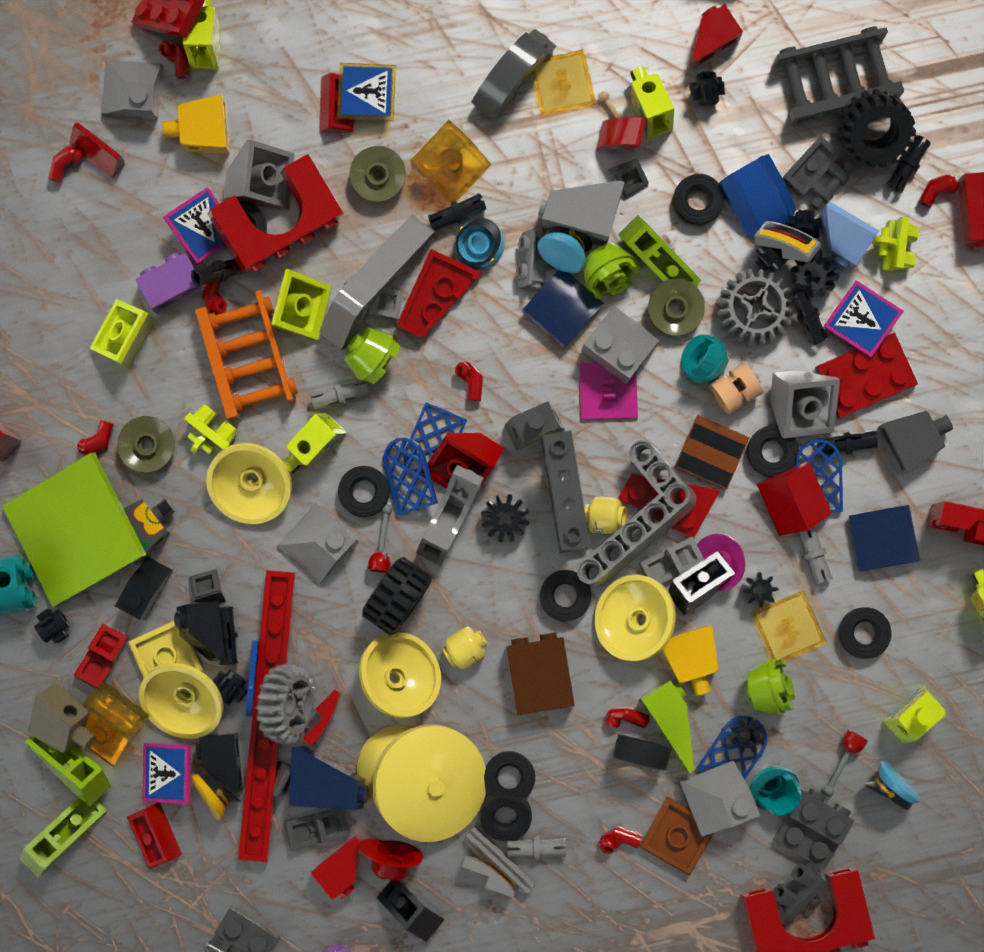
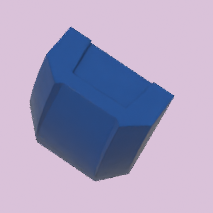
(758, 195)

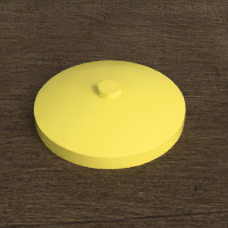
(429, 783)

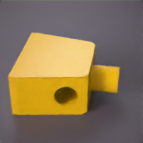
(201, 126)
(692, 658)

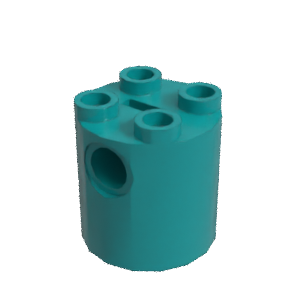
(15, 585)

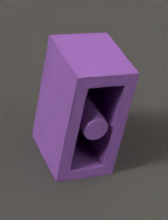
(167, 282)

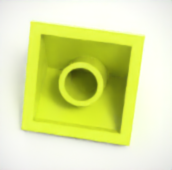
(301, 305)
(122, 333)

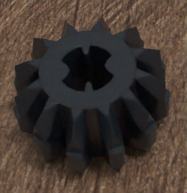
(825, 278)
(504, 508)

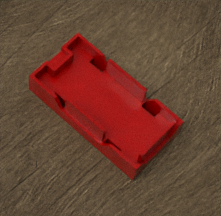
(953, 516)

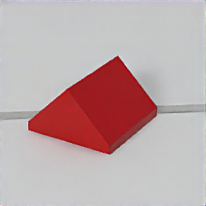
(794, 500)

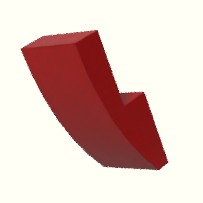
(621, 133)
(100, 656)
(327, 710)

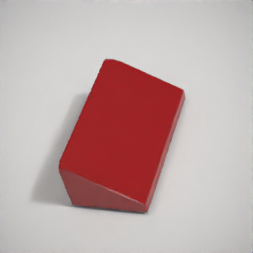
(329, 107)
(96, 150)
(154, 835)

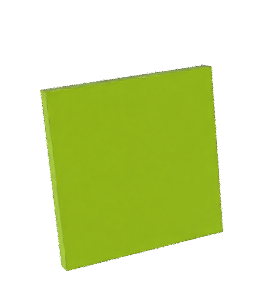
(74, 529)

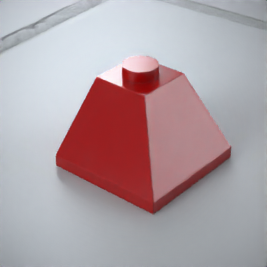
(467, 450)

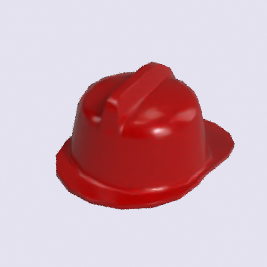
(390, 858)

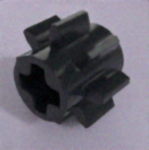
(707, 88)
(805, 222)
(769, 258)
(755, 596)
(52, 626)
(230, 686)
(745, 728)

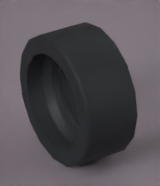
(642, 752)

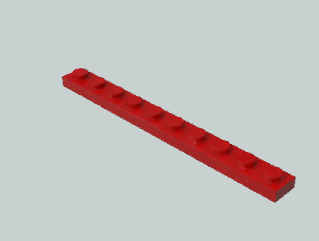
(263, 752)

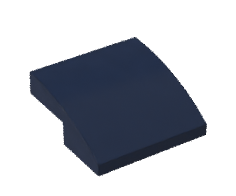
(562, 307)
(884, 538)

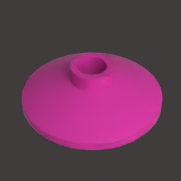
(729, 550)

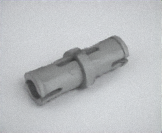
(340, 395)
(815, 555)
(536, 848)

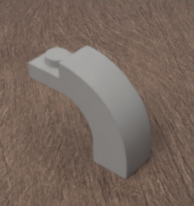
(450, 515)

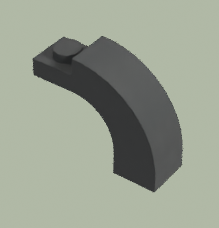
(511, 72)

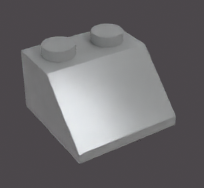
(619, 344)

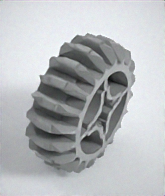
(767, 311)
(286, 703)

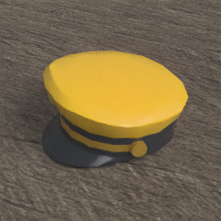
(213, 794)

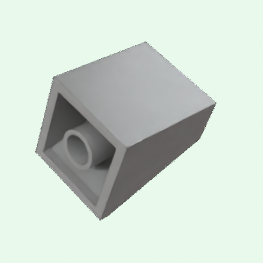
(583, 209)

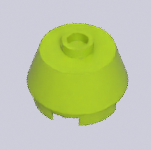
(609, 270)
(370, 354)
(770, 687)

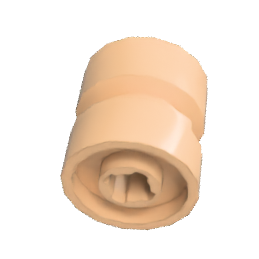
(728, 395)

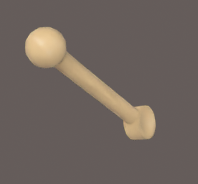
(604, 97)

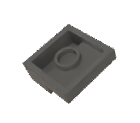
(814, 829)

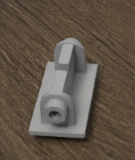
(529, 270)

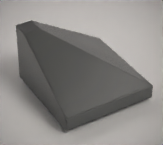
(631, 174)
(207, 587)
(282, 779)

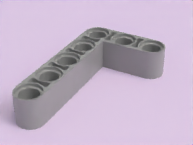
(373, 279)
(643, 519)

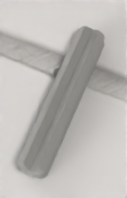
(500, 860)

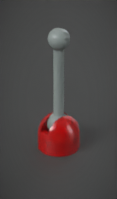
(379, 560)
(853, 744)

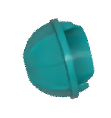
(704, 359)
(776, 790)

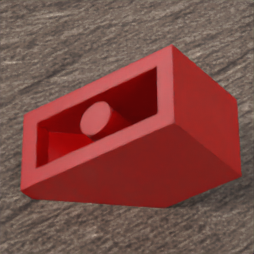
(715, 33)
(339, 870)

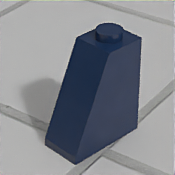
(323, 783)

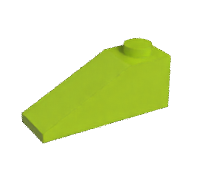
(656, 252)
(671, 716)
(73, 769)
(60, 836)

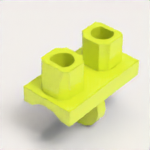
(894, 243)
(201, 421)

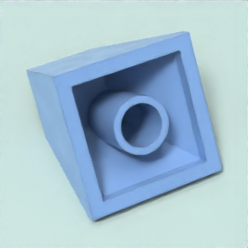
(845, 236)

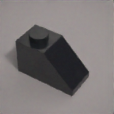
(700, 583)
(143, 588)
(201, 628)
(222, 758)
(410, 909)

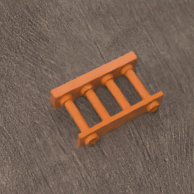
(226, 376)

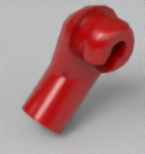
(176, 55)
(61, 159)
(938, 185)
(213, 299)
(472, 378)
(97, 442)
(629, 715)
(617, 837)

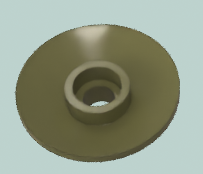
(375, 160)
(691, 307)
(131, 443)

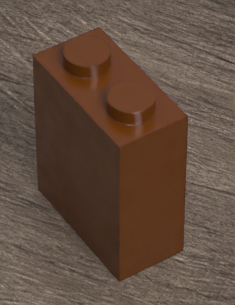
(540, 674)

